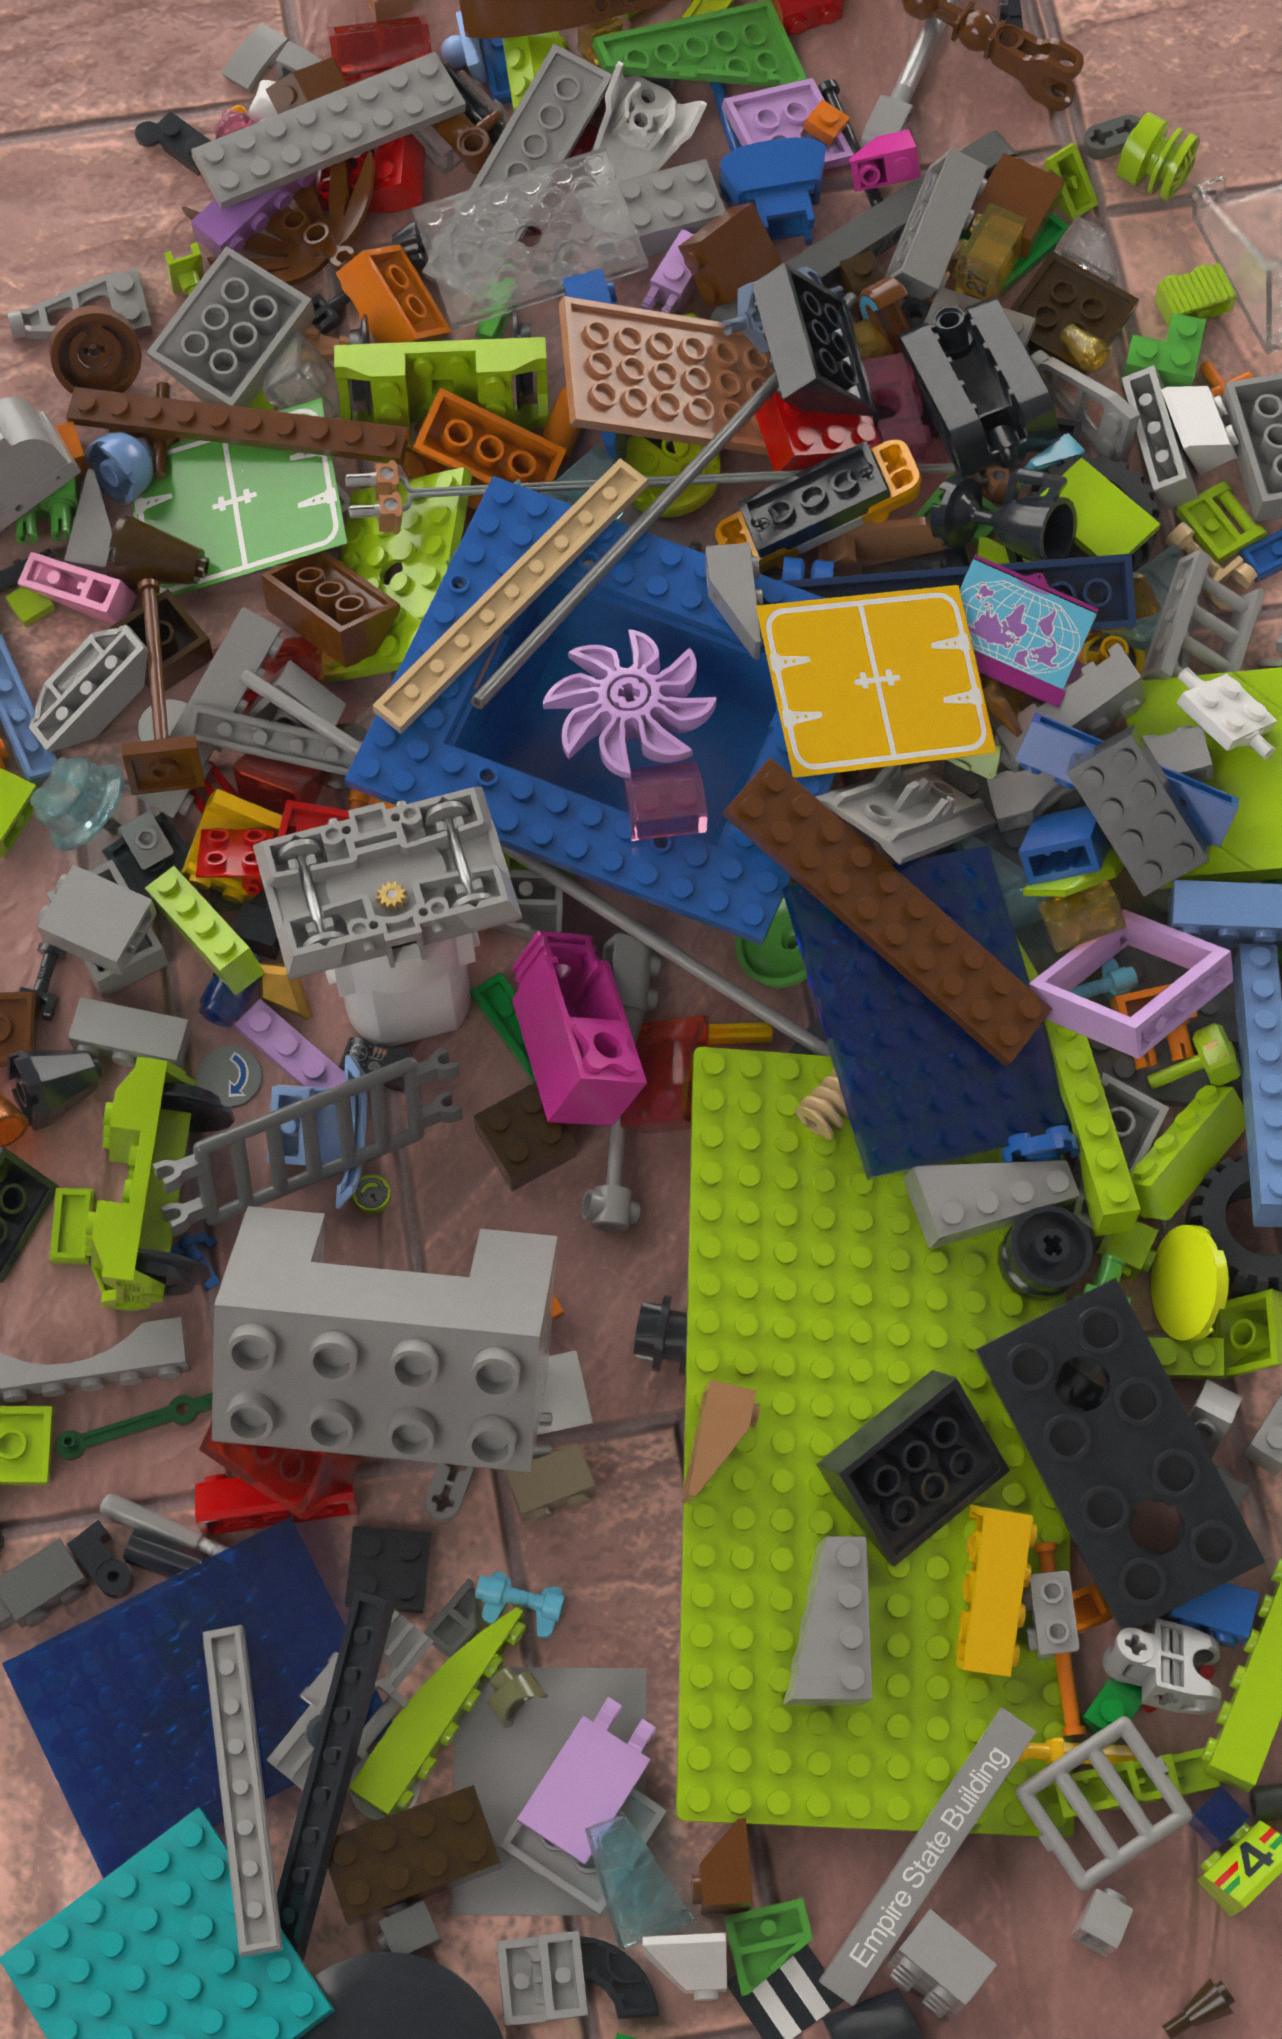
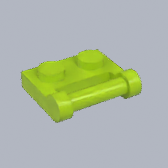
(1212, 526)

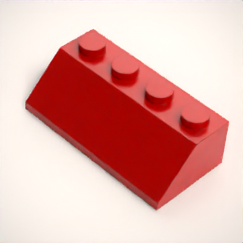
(236, 1506)

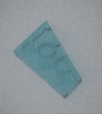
(633, 1885)

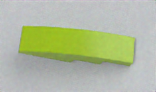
(1184, 1771)

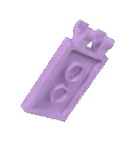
(587, 1782)

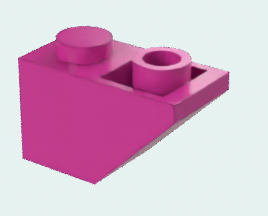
(885, 161)

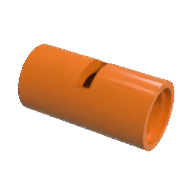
(558, 426)

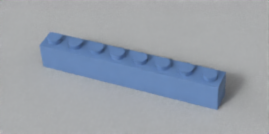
(1260, 1053)

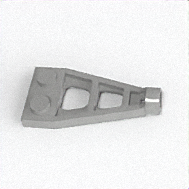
(120, 288)
(1118, 419)

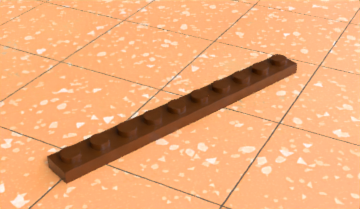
(238, 425)

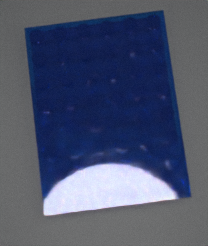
(904, 1067)
(129, 1694)

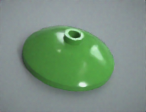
(777, 961)

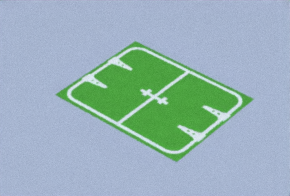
(248, 518)

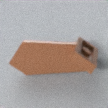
(881, 541)

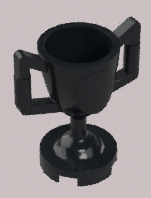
(1027, 526)

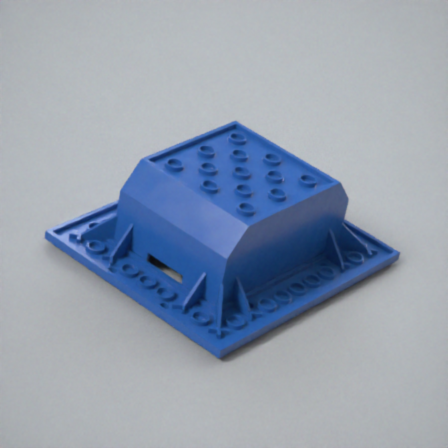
(513, 748)

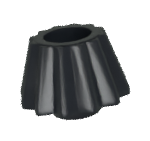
(412, 244)

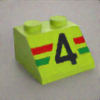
(1244, 1868)

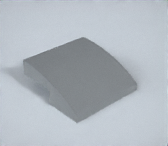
(541, 1979)

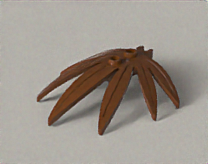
(308, 236)

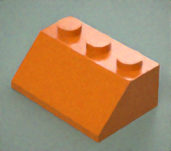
(392, 296)

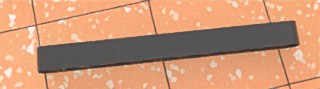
(877, 227)

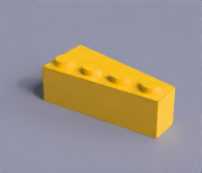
(994, 1590)

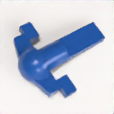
(189, 1245)

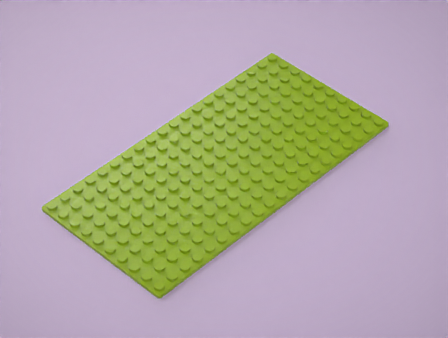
(831, 1313)

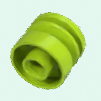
(1154, 155)

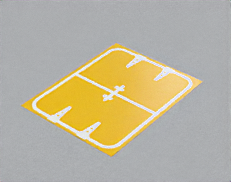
(875, 680)

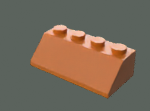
(485, 443)

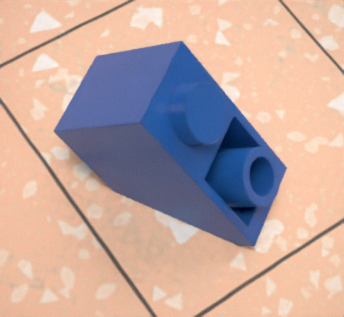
(1221, 1613)

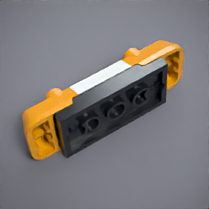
(823, 502)

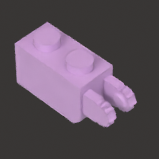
(672, 282)

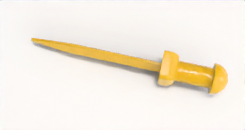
(1056, 1748)

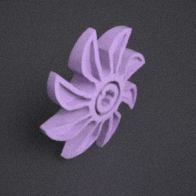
(629, 703)

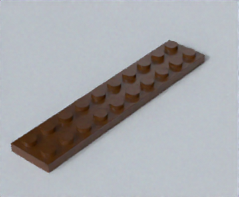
(887, 911)

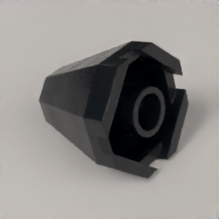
(51, 1082)

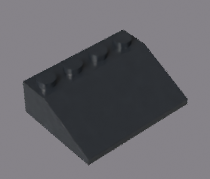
(812, 345)
(914, 1466)

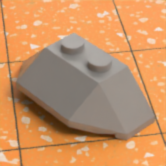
(90, 688)

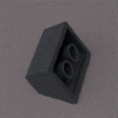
(22, 1203)

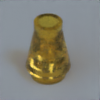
(1087, 349)

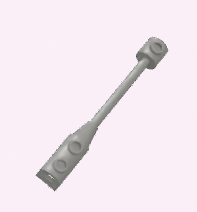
(632, 965)

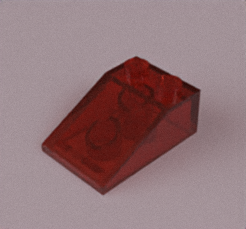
(667, 1063)

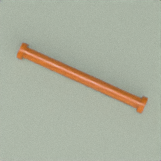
(1063, 1661)

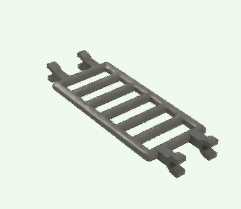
(200, 1165)

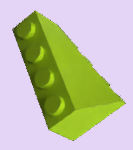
(524, 58)

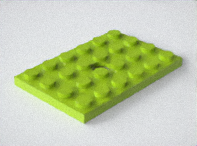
(426, 539)

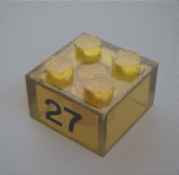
(989, 253)

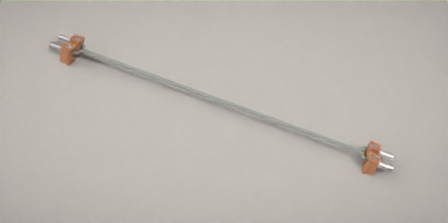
(390, 508)

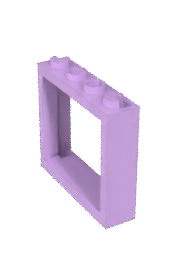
(1135, 1035)

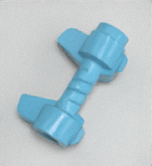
(1114, 982)
(497, 1593)

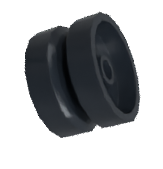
(1045, 1253)

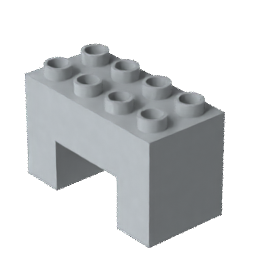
(382, 1354)

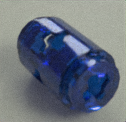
(220, 1004)

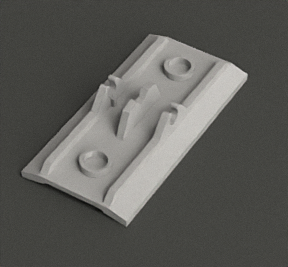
(909, 811)

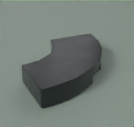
(619, 1978)

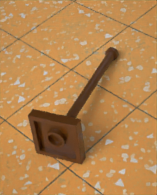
(165, 761)

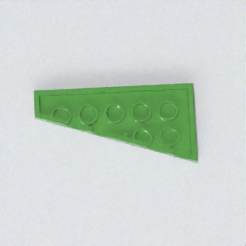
(719, 46)

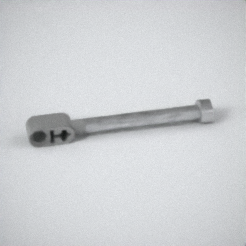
(895, 112)

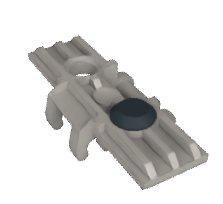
(402, 1651)

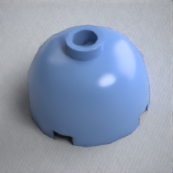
(121, 465)

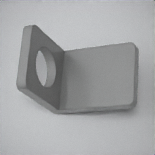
(145, 840)

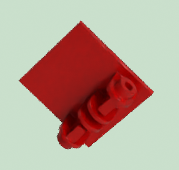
(231, 855)

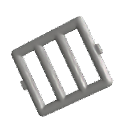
(1148, 1833)

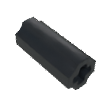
(160, 1554)

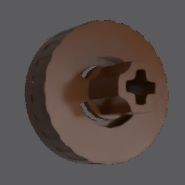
(105, 329)

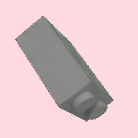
(96, 919)

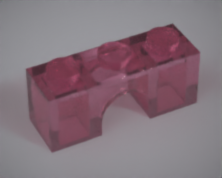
(892, 387)

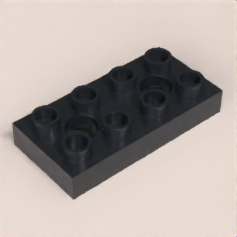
(1119, 1456)

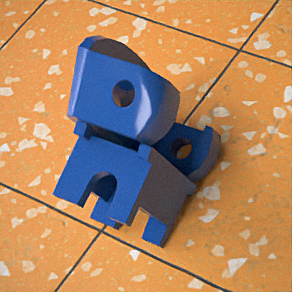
(780, 180)

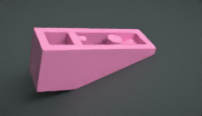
(78, 588)

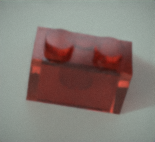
(273, 782)

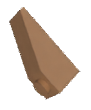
(722, 1422)

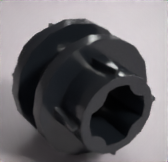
(661, 1334)

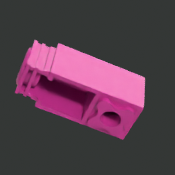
(575, 1030)

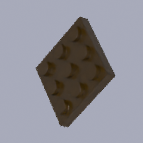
(1067, 295)

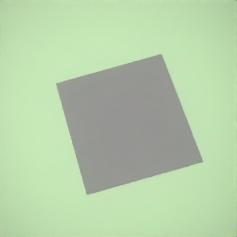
(512, 1762)

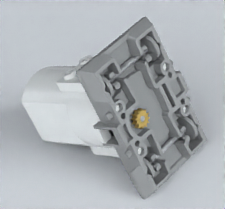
(391, 909)

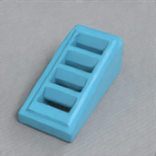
(1055, 453)

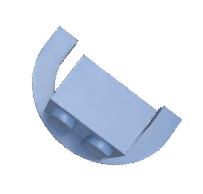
(327, 1128)

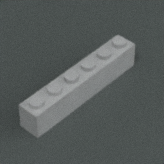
(242, 649)

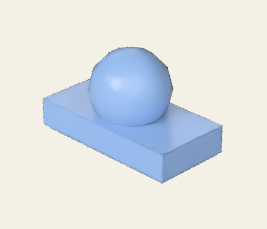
(464, 51)

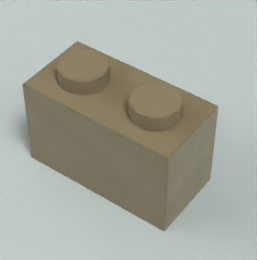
(553, 1483)

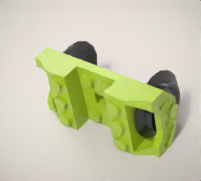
(403, 378)
(130, 1239)

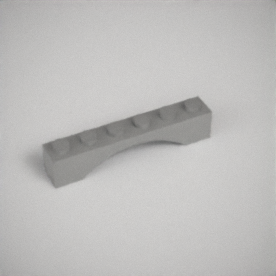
(1025, 795)
(149, 1351)

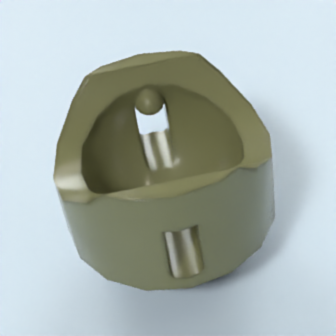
(512, 1693)

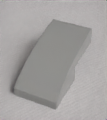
(254, 56)

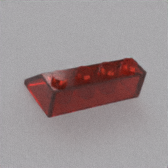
(286, 1472)

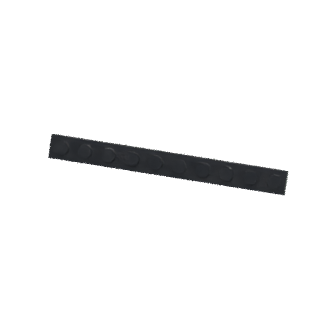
(332, 1765)

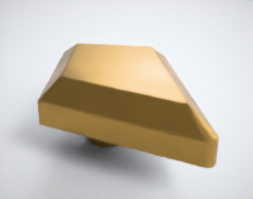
(282, 992)

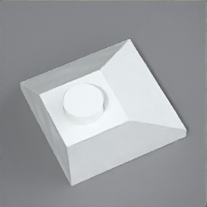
(691, 1962)

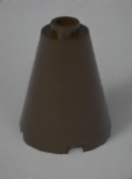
(152, 553)

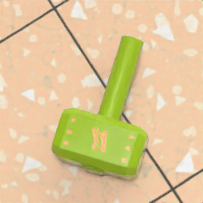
(1214, 1054)

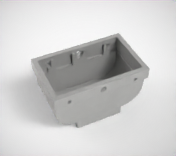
(31, 459)

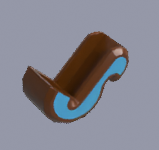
(883, 310)

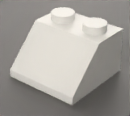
(1201, 426)

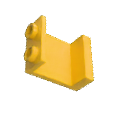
(227, 813)

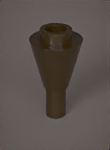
(1206, 2005)

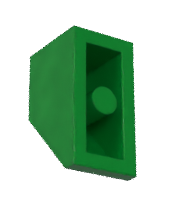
(1111, 1703)

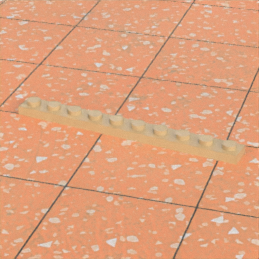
(509, 596)

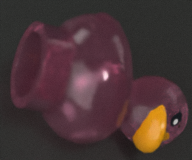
(232, 120)

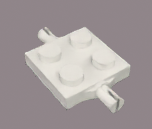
(1227, 712)

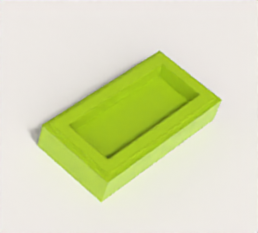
(69, 1225)

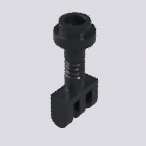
(325, 311)
(42, 983)

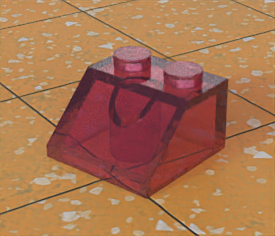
(665, 801)

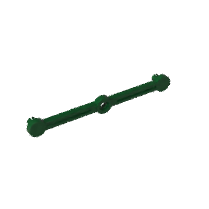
(72, 1444)

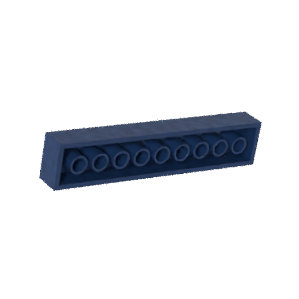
(1095, 580)

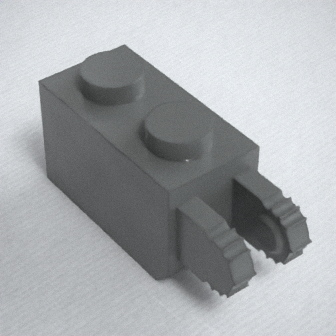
(39, 1586)

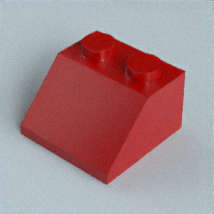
(806, 14)

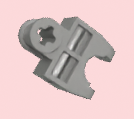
(1166, 1666)

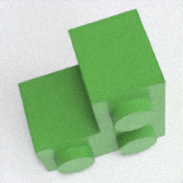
(1174, 357)

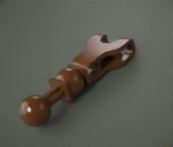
(1009, 48)

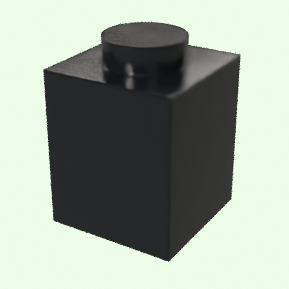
(257, 930)

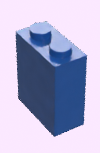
(1063, 846)

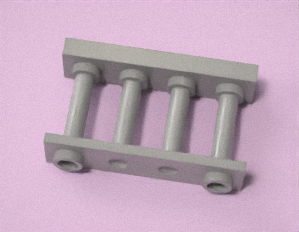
(1182, 605)

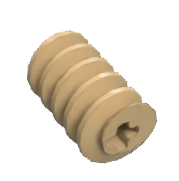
(824, 1108)

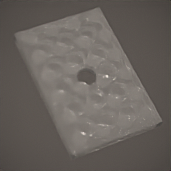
(489, 273)

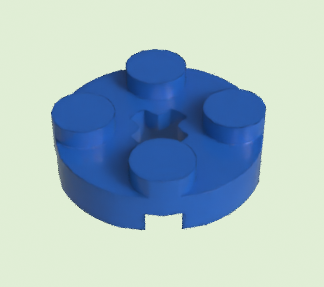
(1041, 1148)

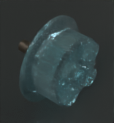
(78, 801)

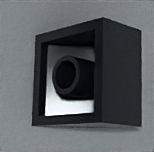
(875, 2018)

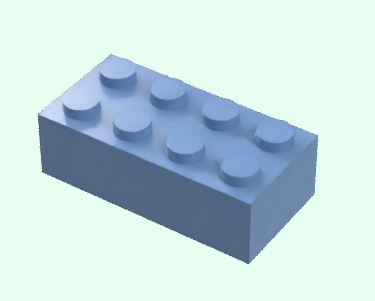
(1227, 912)

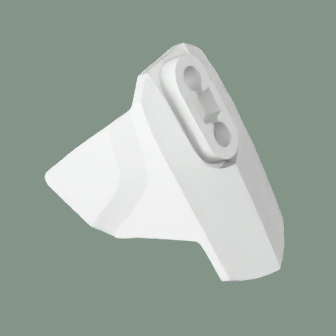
(660, 130)

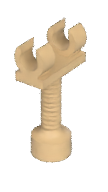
(1240, 572)

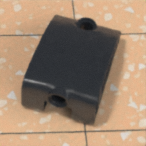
(980, 387)

